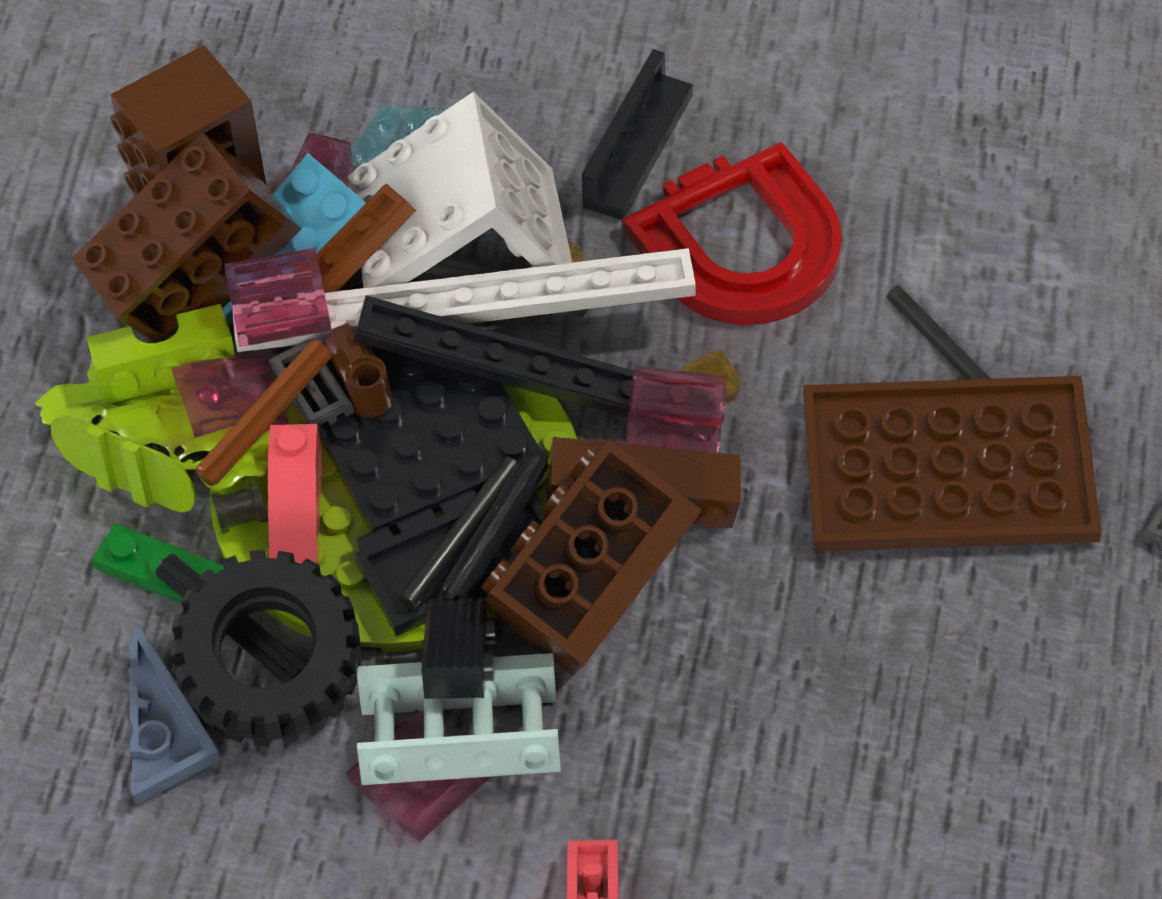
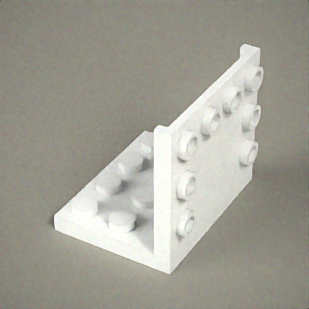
(462, 179)

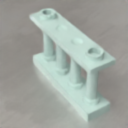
(399, 689)

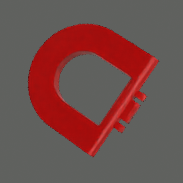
(759, 295)

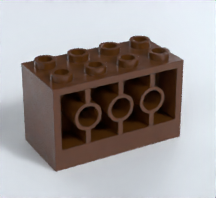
(176, 104)
(176, 235)
(620, 552)

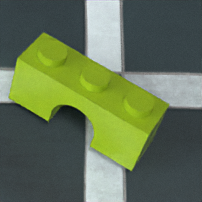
(136, 368)

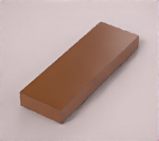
(362, 237)

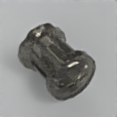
(239, 507)

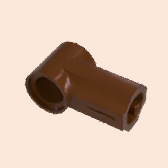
(360, 372)

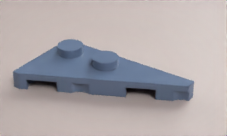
(166, 733)

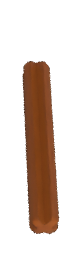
(263, 413)

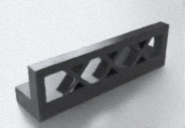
(634, 139)

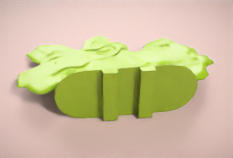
(123, 458)

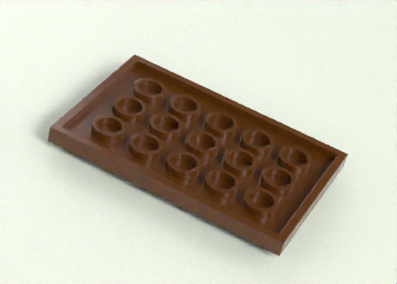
(950, 464)

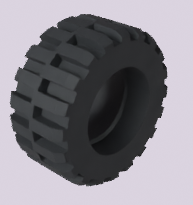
(252, 588)

